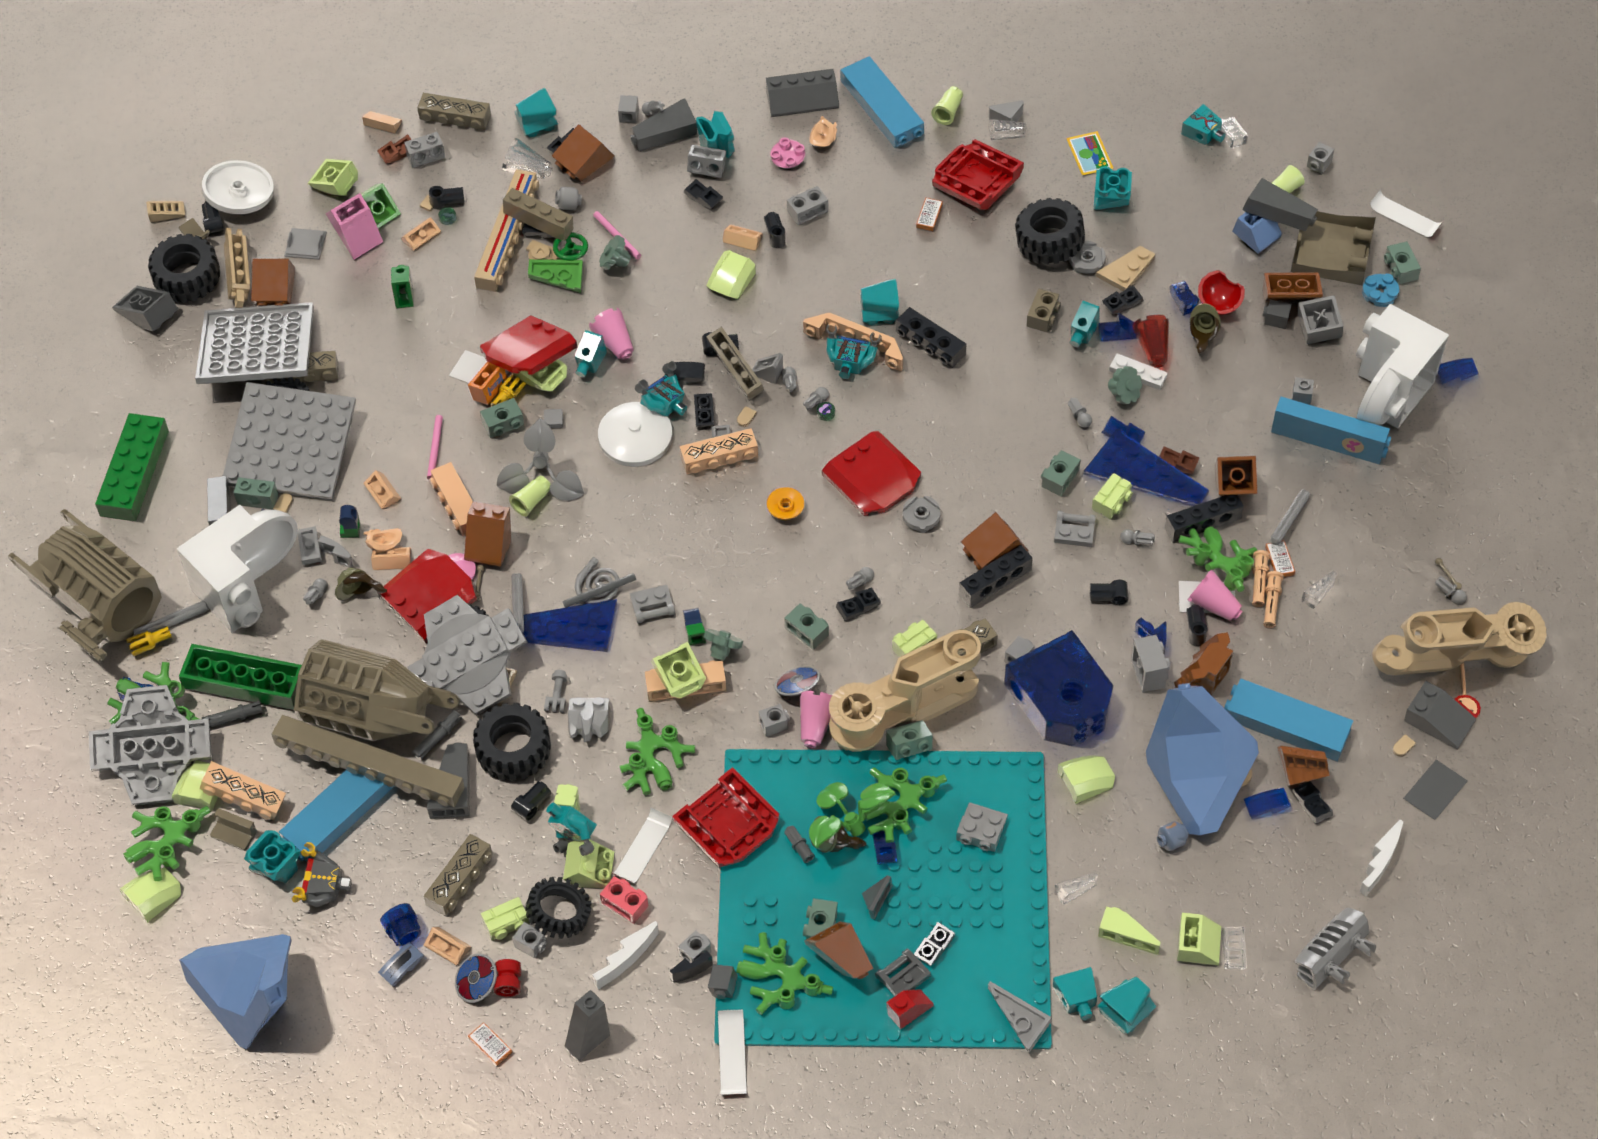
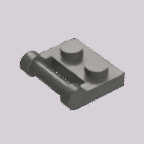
(906, 979)

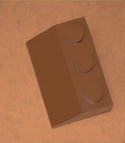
(1292, 286)

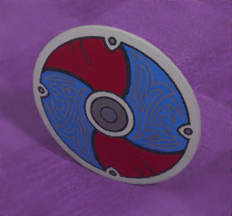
(797, 681)
(475, 978)

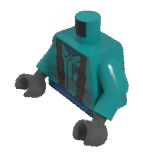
(850, 354)
(664, 394)
(571, 826)

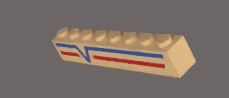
(503, 237)

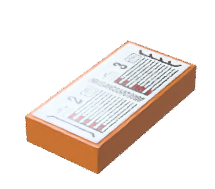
(929, 214)
(1280, 558)
(489, 1044)

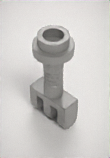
(559, 677)

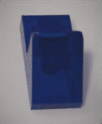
(1117, 330)
(1146, 629)

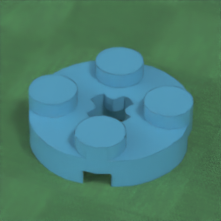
(1382, 281)

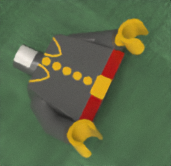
(321, 879)

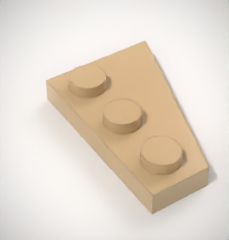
(1126, 269)

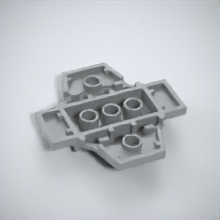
(469, 653)
(150, 745)

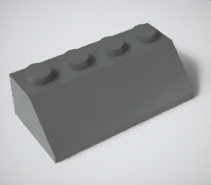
(802, 92)

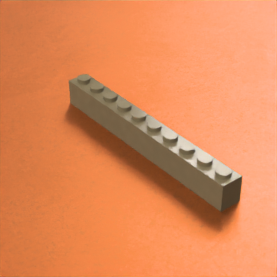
(368, 761)

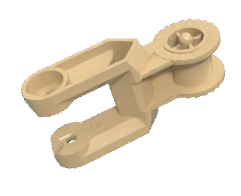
(1461, 636)
(916, 690)

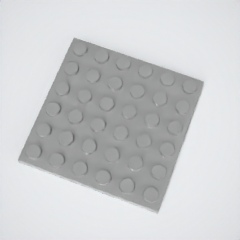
(255, 343)
(290, 439)

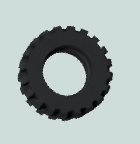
(1048, 215)
(179, 251)
(506, 720)

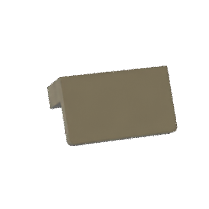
(233, 830)

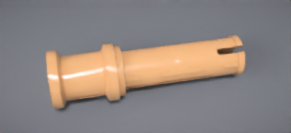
(1260, 571)
(1273, 592)

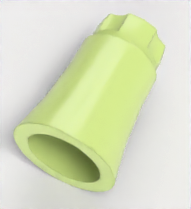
(947, 106)
(1289, 179)
(529, 496)

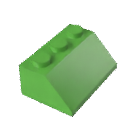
(380, 204)

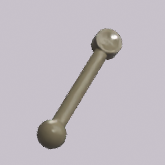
(1439, 561)
(480, 568)

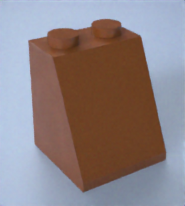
(581, 154)
(272, 281)
(1236, 475)
(487, 533)
(990, 541)
(841, 949)

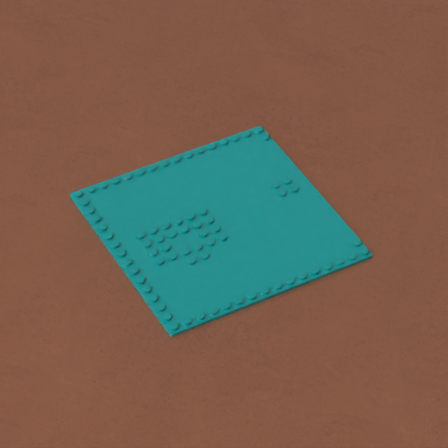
(985, 897)

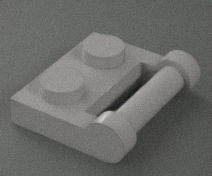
(1074, 534)
(652, 599)

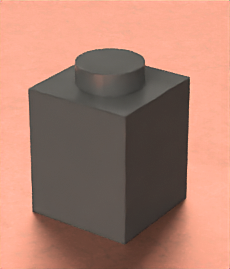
(1277, 314)
(722, 981)

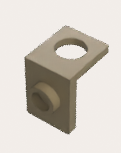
(193, 228)

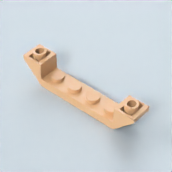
(817, 325)

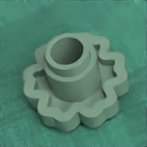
(614, 254)
(1125, 385)
(722, 643)

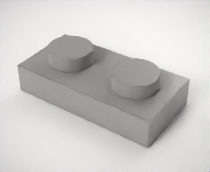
(309, 545)

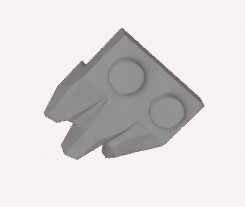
(588, 717)

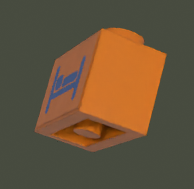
(487, 383)

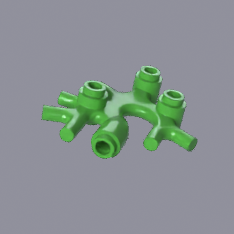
(1235, 567)
(161, 679)
(644, 761)
(909, 798)
(162, 848)
(775, 965)

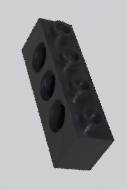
(930, 337)
(1204, 515)
(995, 576)

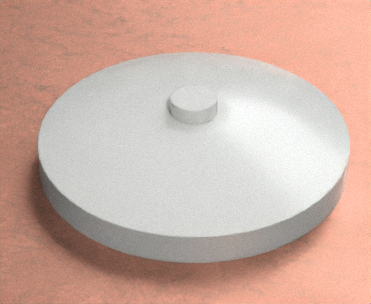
(237, 187)
(634, 435)

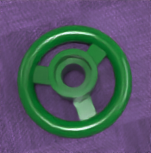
(570, 251)

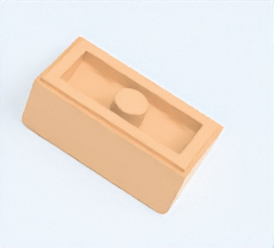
(381, 121)
(421, 234)
(742, 237)
(381, 489)
(391, 559)
(446, 945)

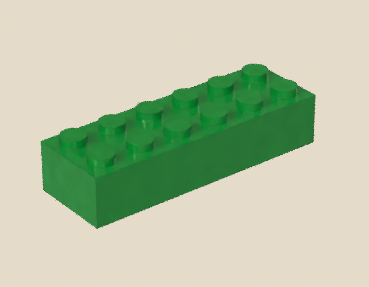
(132, 467)
(240, 676)

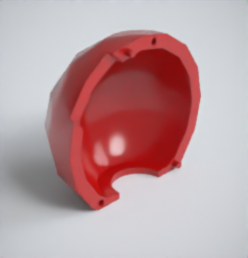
(1220, 292)

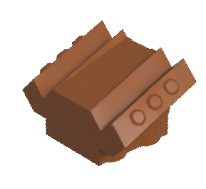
(1209, 664)
(1302, 764)

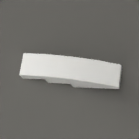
(1383, 853)
(631, 949)

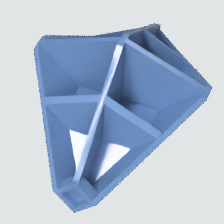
(1199, 757)
(241, 982)

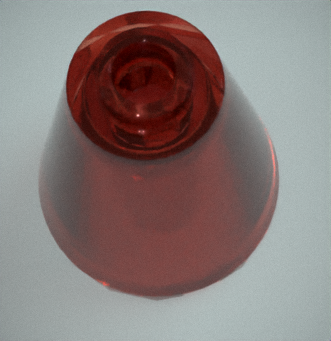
(1153, 338)

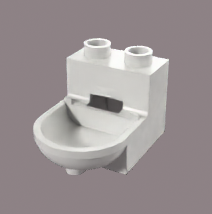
(1400, 362)
(230, 556)

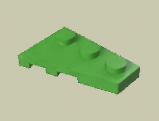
(557, 272)

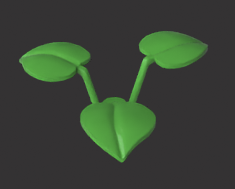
(826, 827)

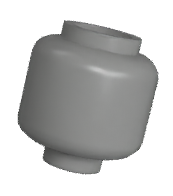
(567, 198)

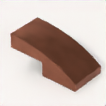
(393, 152)
(1182, 461)

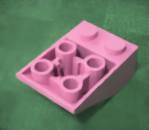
(355, 226)

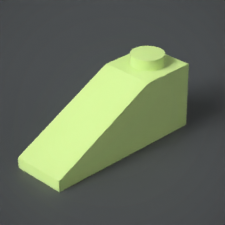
(1123, 929)

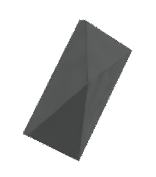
(876, 895)

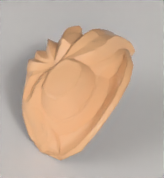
(823, 133)
(383, 539)

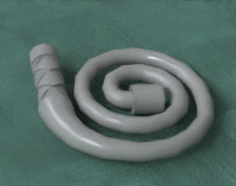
(588, 568)

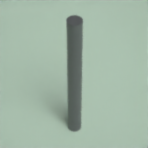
(599, 590)

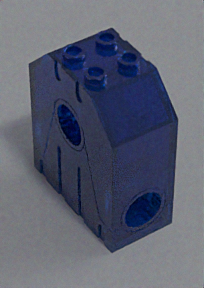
(1061, 690)

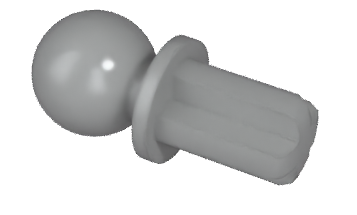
(652, 107)
(789, 378)
(821, 394)
(1079, 412)
(1128, 537)
(860, 578)
(315, 591)
(1457, 596)

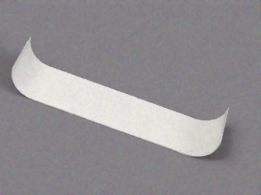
(1403, 215)
(643, 846)
(732, 1052)

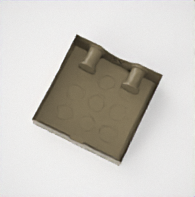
(1335, 247)

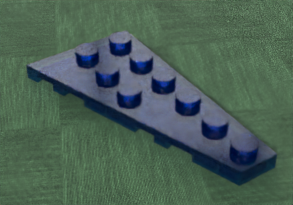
(1144, 470)
(573, 627)

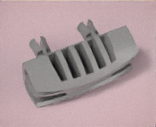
(1332, 946)

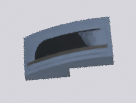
(401, 962)

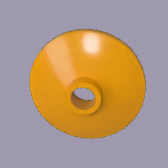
(785, 497)

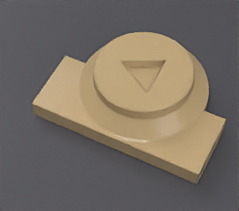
(540, 251)

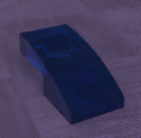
(1457, 368)
(1130, 429)
(1267, 801)
(884, 851)

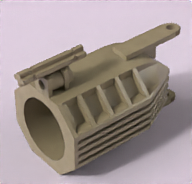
(95, 583)
(364, 693)

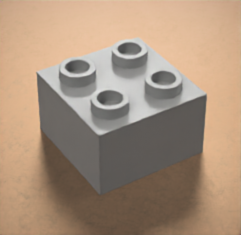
(1320, 319)
(1150, 663)

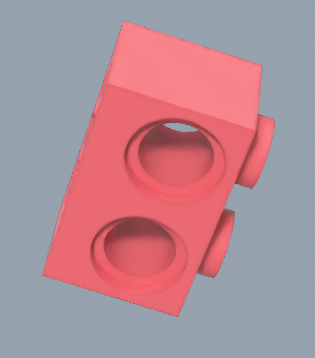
(621, 902)

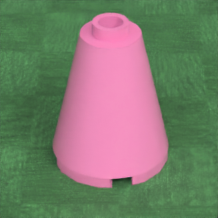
(614, 332)
(1216, 597)
(814, 717)

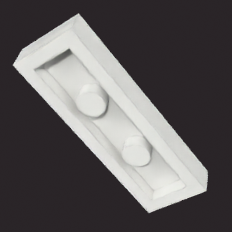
(1149, 375)

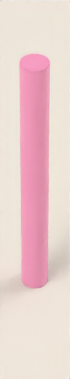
(614, 232)
(435, 444)

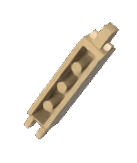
(236, 267)

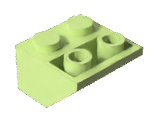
(591, 869)
(1198, 939)

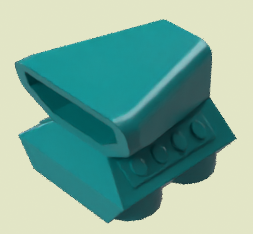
(536, 113)
(716, 133)
(1112, 188)
(880, 302)
(273, 857)
(1127, 1004)

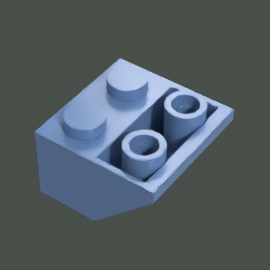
(1256, 231)

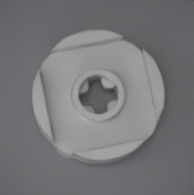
(1088, 266)
(925, 522)

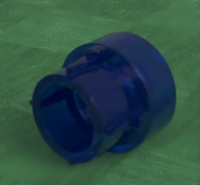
(401, 924)

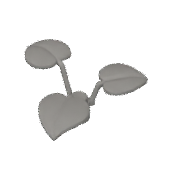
(540, 439)

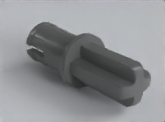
(799, 844)

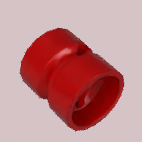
(507, 978)

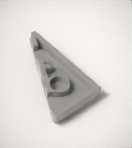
(1025, 1019)

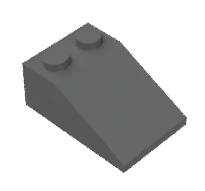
(146, 307)
(1439, 715)

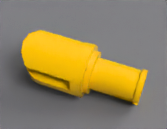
(507, 393)
(149, 639)

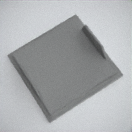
(305, 243)

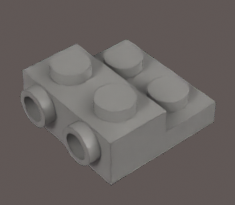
(981, 827)

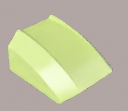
(335, 177)
(732, 274)
(546, 378)
(679, 671)
(1086, 776)
(188, 787)
(151, 896)

